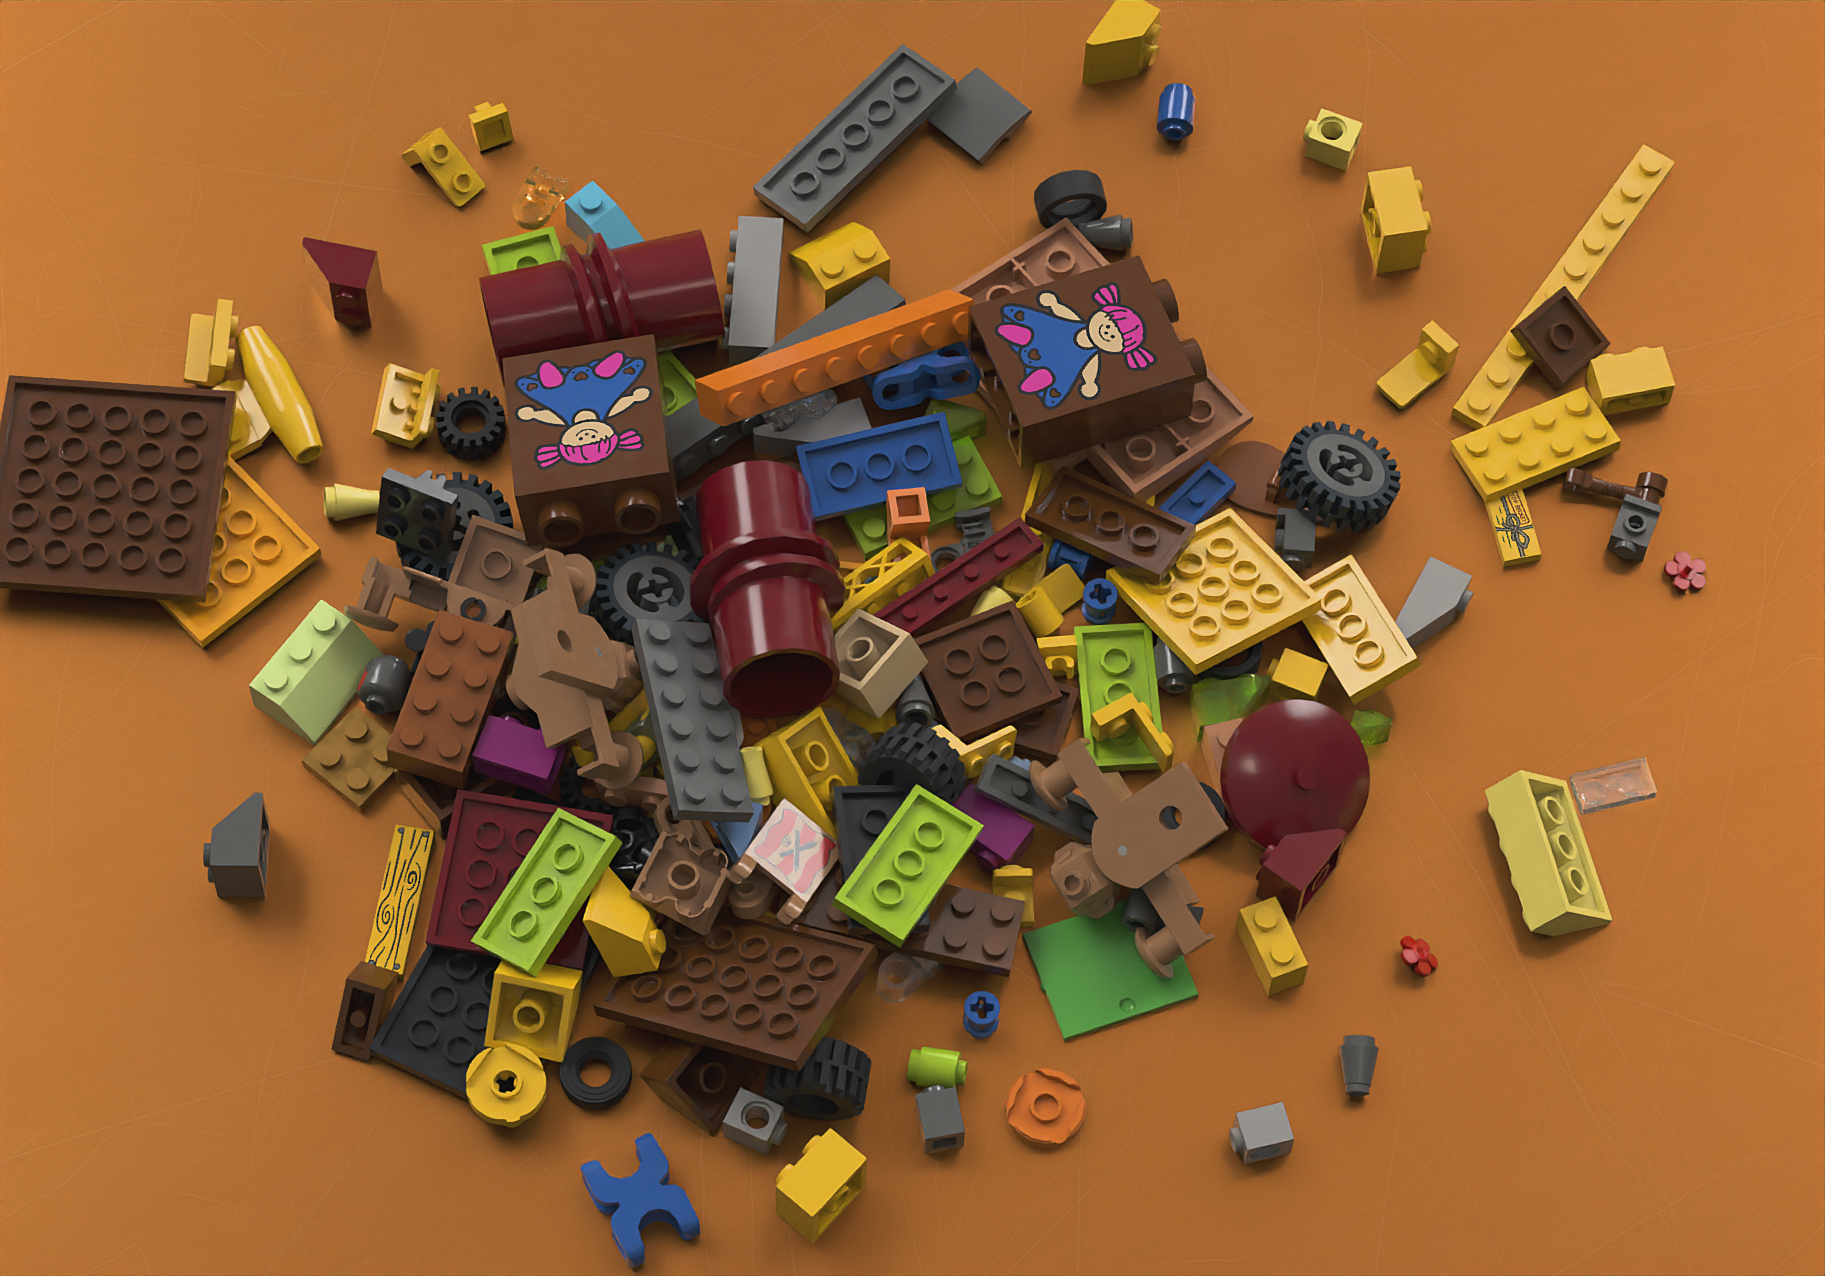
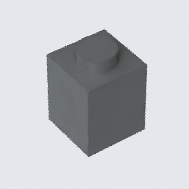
(939, 1118)

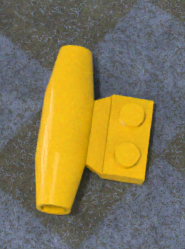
(270, 401)

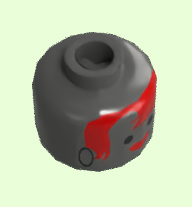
(384, 684)

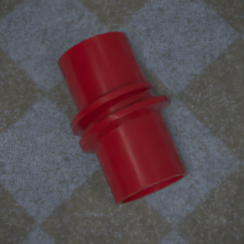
(606, 296)
(767, 589)

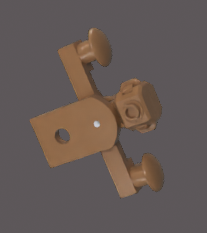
(574, 671)
(1132, 848)

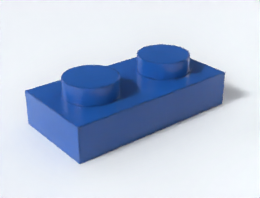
(1200, 494)

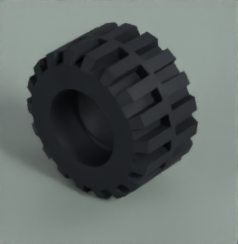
(914, 757)
(828, 1085)

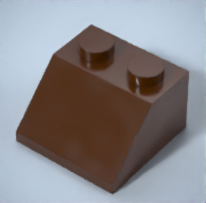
(698, 1080)

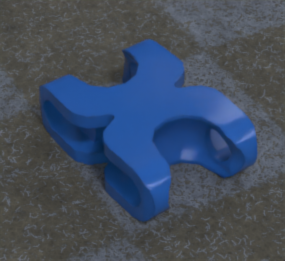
(925, 377)
(640, 1200)

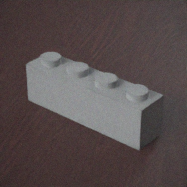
(755, 287)

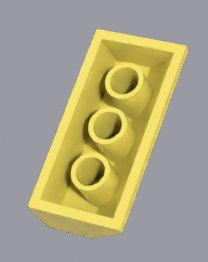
(1547, 854)

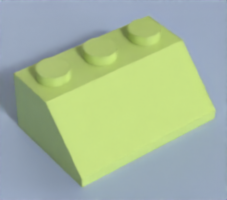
(314, 673)

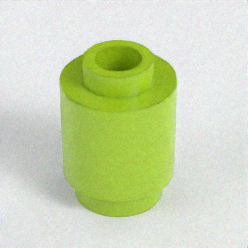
(936, 1067)

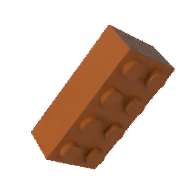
(450, 699)

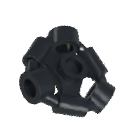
(637, 836)

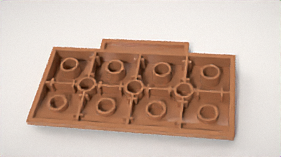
(1138, 462)

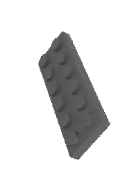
(855, 138)
(692, 721)

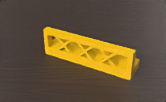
(892, 581)

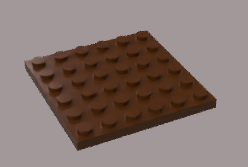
(111, 487)

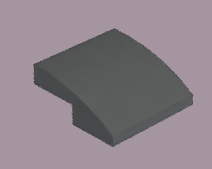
(979, 115)

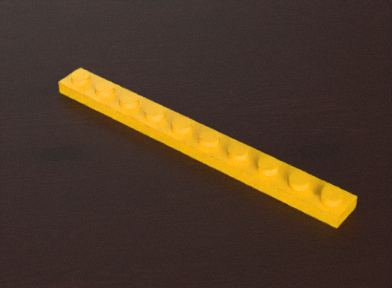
(1575, 271)

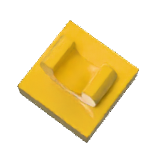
(490, 125)
(1059, 654)

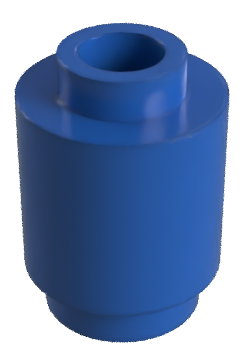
(1176, 111)

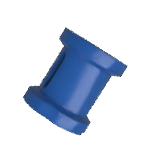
(1066, 554)
(1107, 597)
(991, 1011)

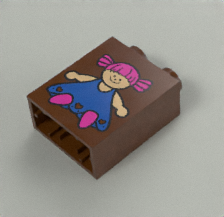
(1084, 360)
(590, 441)

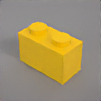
(1630, 380)
(1271, 946)

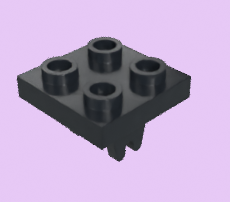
(417, 512)

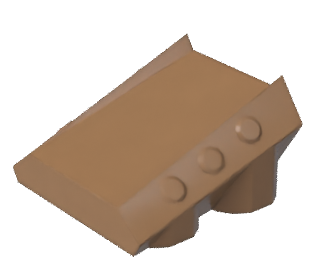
(684, 881)

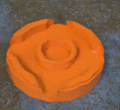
(1045, 1108)

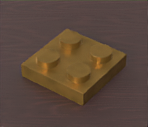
(353, 759)

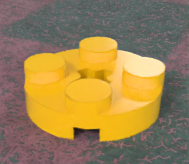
(508, 1107)

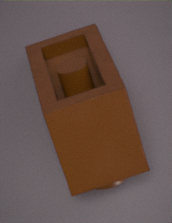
(364, 1008)

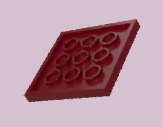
(480, 857)

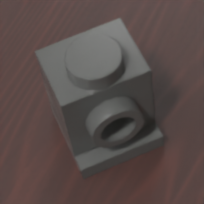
(1634, 528)
(1295, 538)

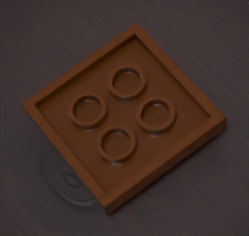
(986, 672)

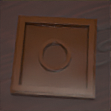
(1560, 337)

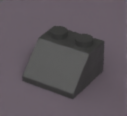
(240, 851)

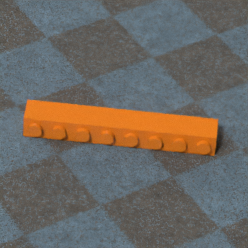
(833, 358)

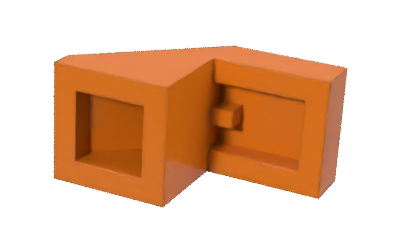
(908, 518)

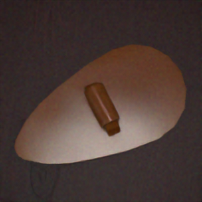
(1256, 476)

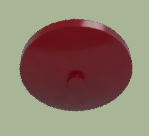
(1294, 772)

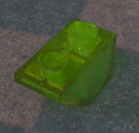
(1226, 700)

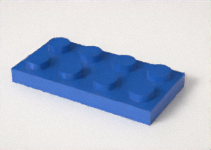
(859, 467)

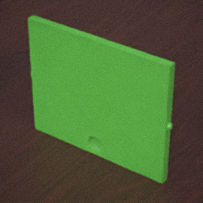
(1098, 975)

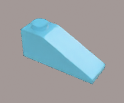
(595, 212)

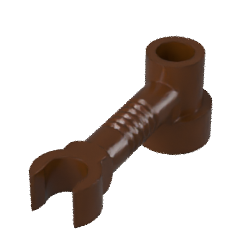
(1648, 487)

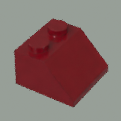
(344, 279)
(1299, 868)

